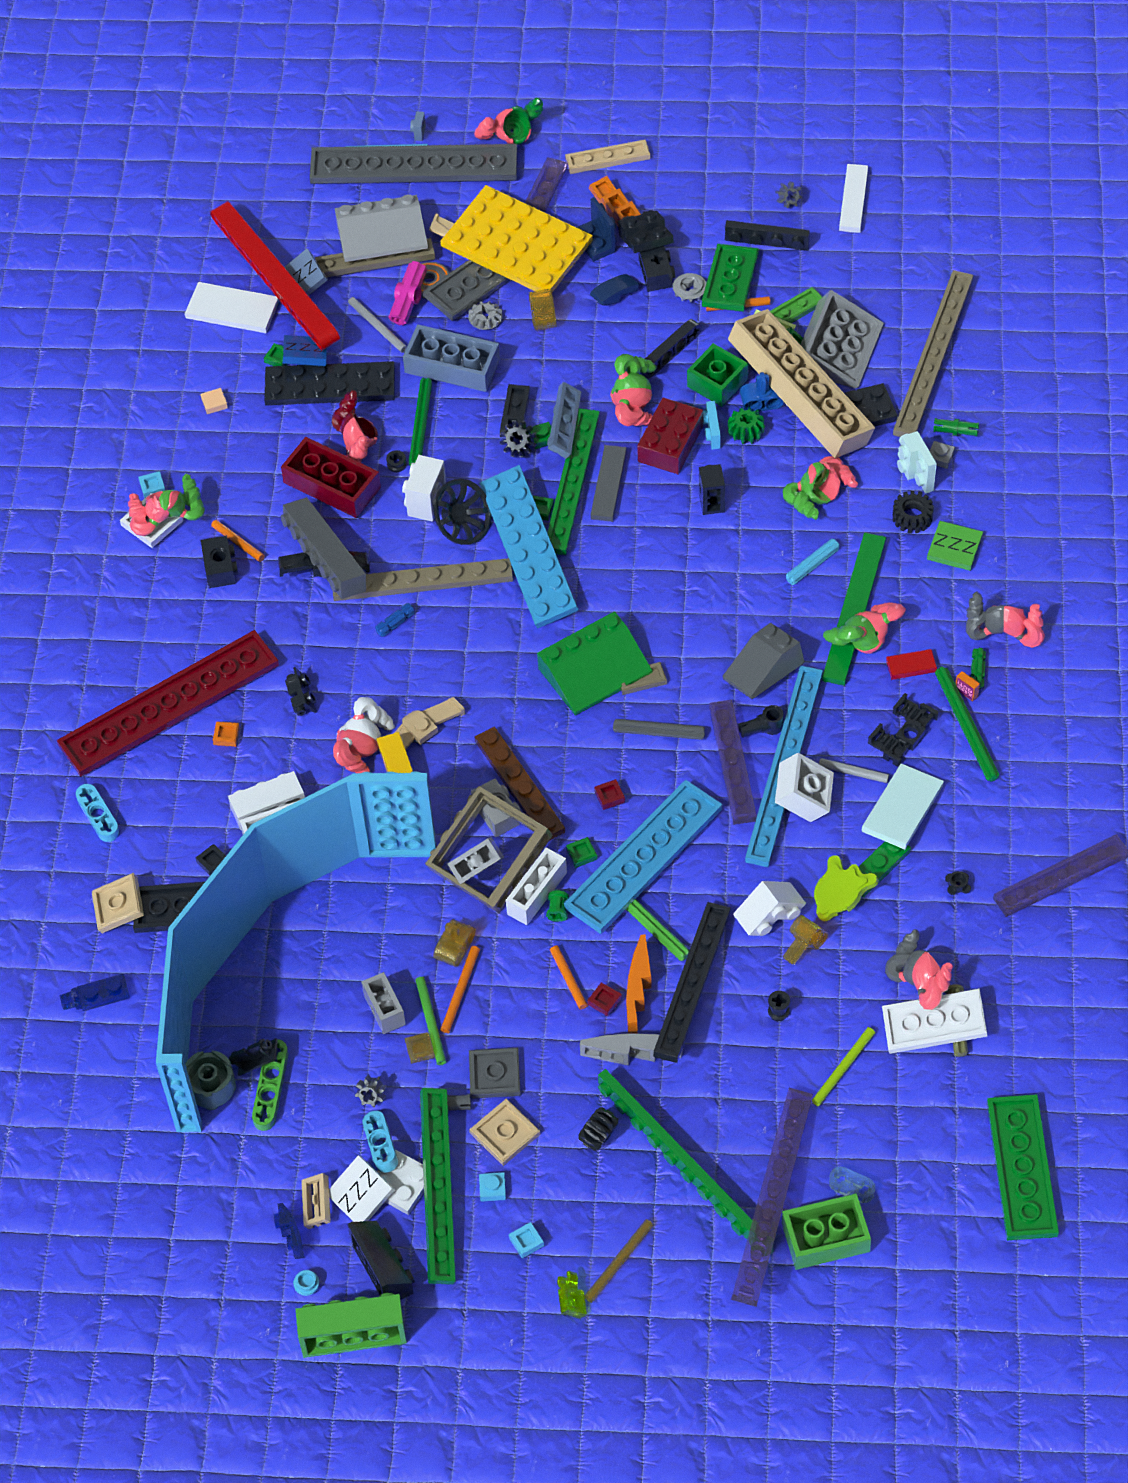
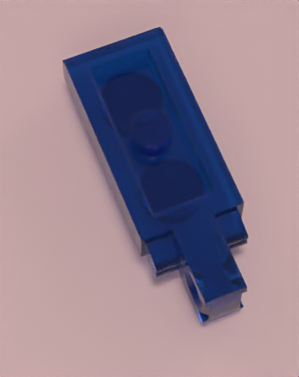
(96, 994)

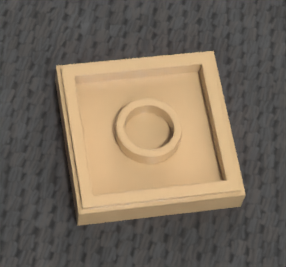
(117, 903)
(504, 1132)

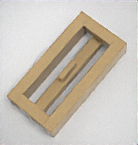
(319, 1199)

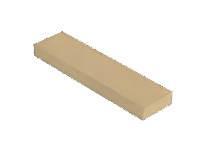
(607, 156)

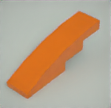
(613, 200)
(638, 979)

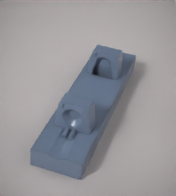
(564, 420)

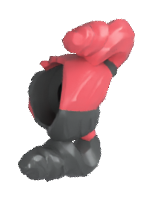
(1004, 619)
(919, 970)

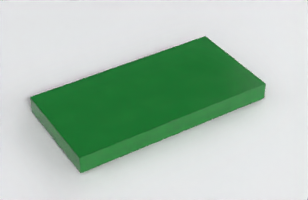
(730, 277)

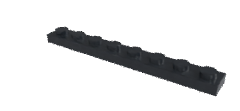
(691, 982)

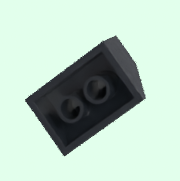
(379, 1258)

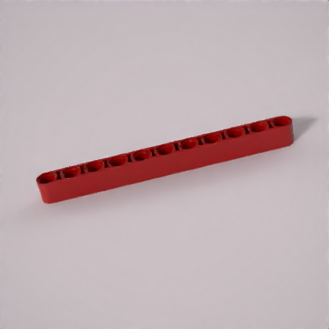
(275, 276)

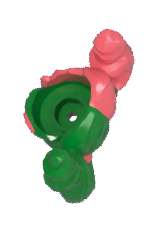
(512, 119)

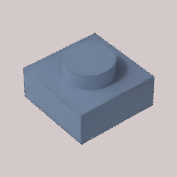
(418, 126)

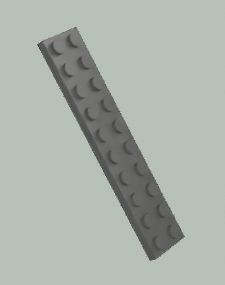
(413, 163)

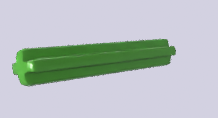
(658, 930)

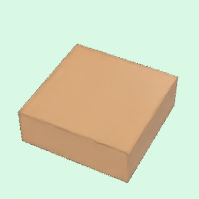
(213, 401)

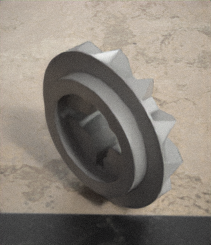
(686, 281)
(478, 320)

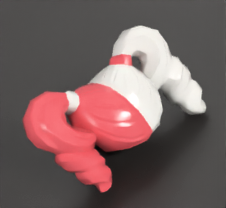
(359, 735)

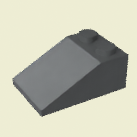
(764, 661)

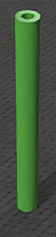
(430, 1021)

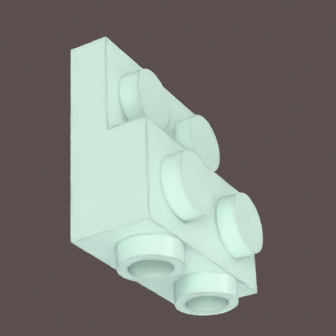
(916, 461)

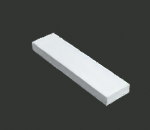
(853, 198)

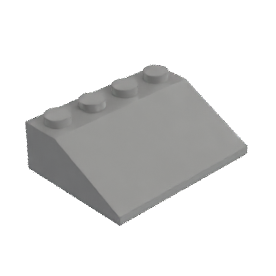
(381, 228)
(841, 338)

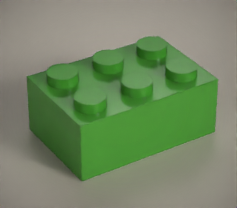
(826, 1231)

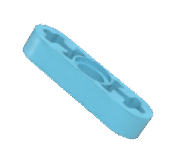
(97, 803)
(387, 1147)

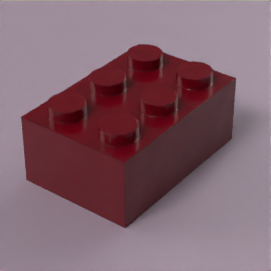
(670, 435)

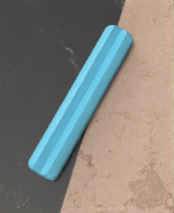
(812, 561)

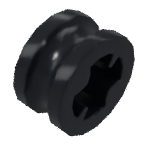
(396, 455)

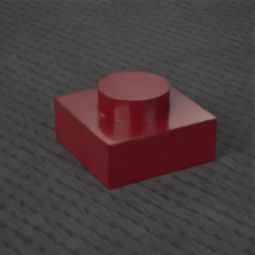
(609, 794)
(604, 999)

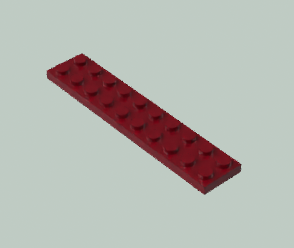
(167, 703)

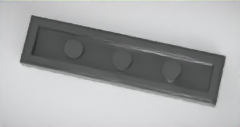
(608, 483)

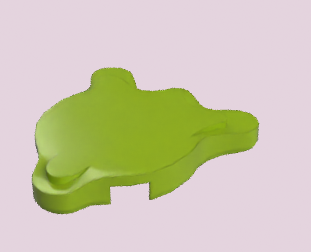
(841, 888)

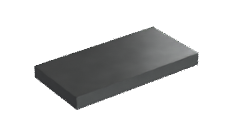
(463, 288)

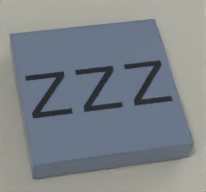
(306, 272)

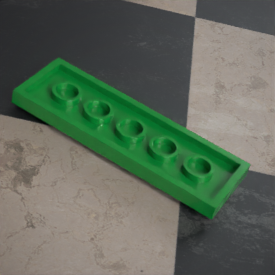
(1022, 1167)

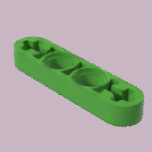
(274, 1085)

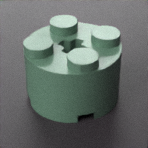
(211, 1079)

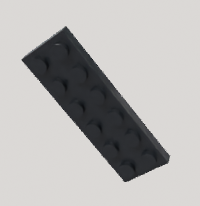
(329, 383)

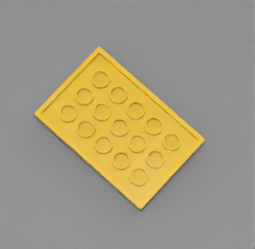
(516, 240)

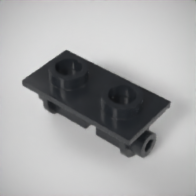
(299, 684)
(255, 1056)

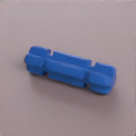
(394, 619)

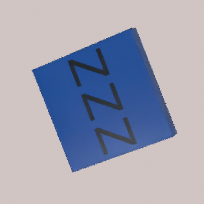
(302, 351)

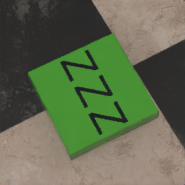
(954, 545)

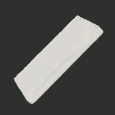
(232, 307)
(953, 1020)

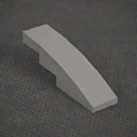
(620, 1047)

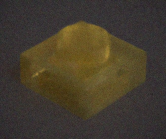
(419, 1048)

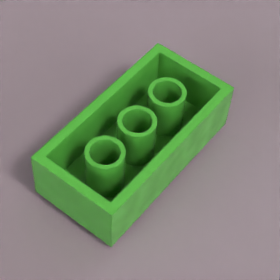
(350, 1325)

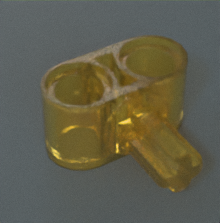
(542, 309)
(807, 935)
(454, 942)

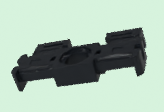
(916, 720)

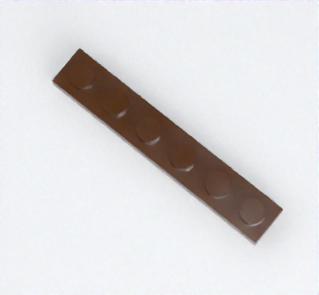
(518, 781)

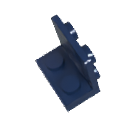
(603, 232)

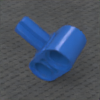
(760, 395)

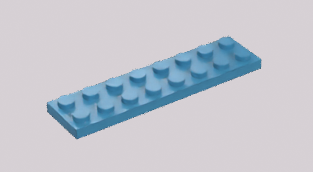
(528, 547)
(642, 856)

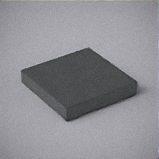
(494, 1073)

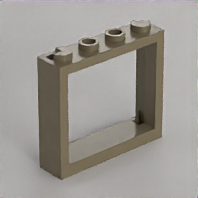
(518, 869)

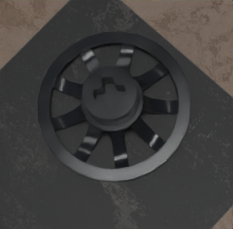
(458, 512)

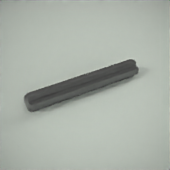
(659, 729)

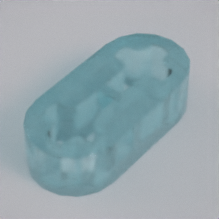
(852, 1184)

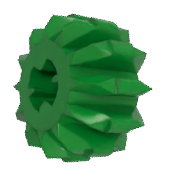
(746, 425)

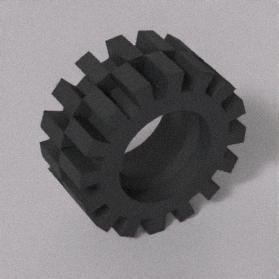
(913, 502)

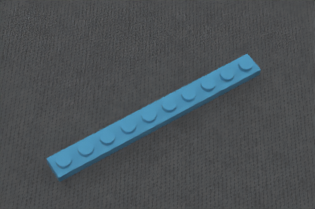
(790, 743)

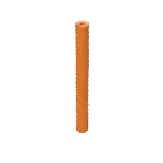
(460, 989)

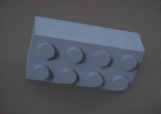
(451, 358)

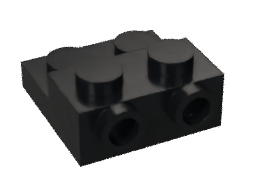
(644, 231)

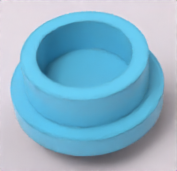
(306, 1283)

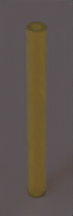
(618, 1261)

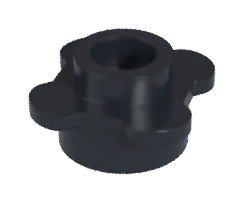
(960, 877)

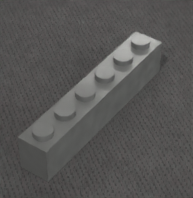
(324, 548)

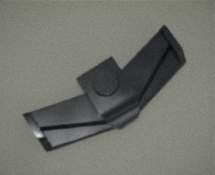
(302, 561)

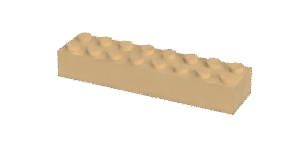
(801, 383)

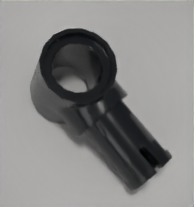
(763, 722)

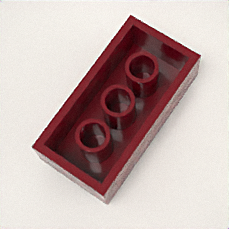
(331, 477)

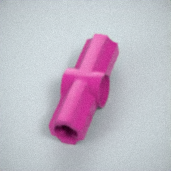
(407, 293)

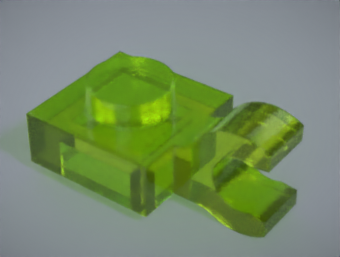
(570, 1297)

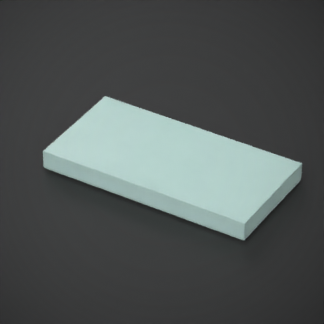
(902, 806)

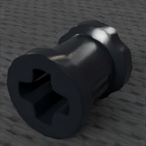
(775, 999)

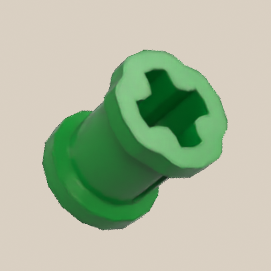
(557, 910)

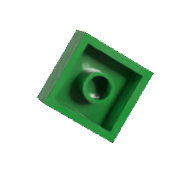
(717, 374)

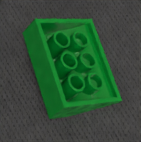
(593, 663)

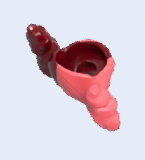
(356, 431)

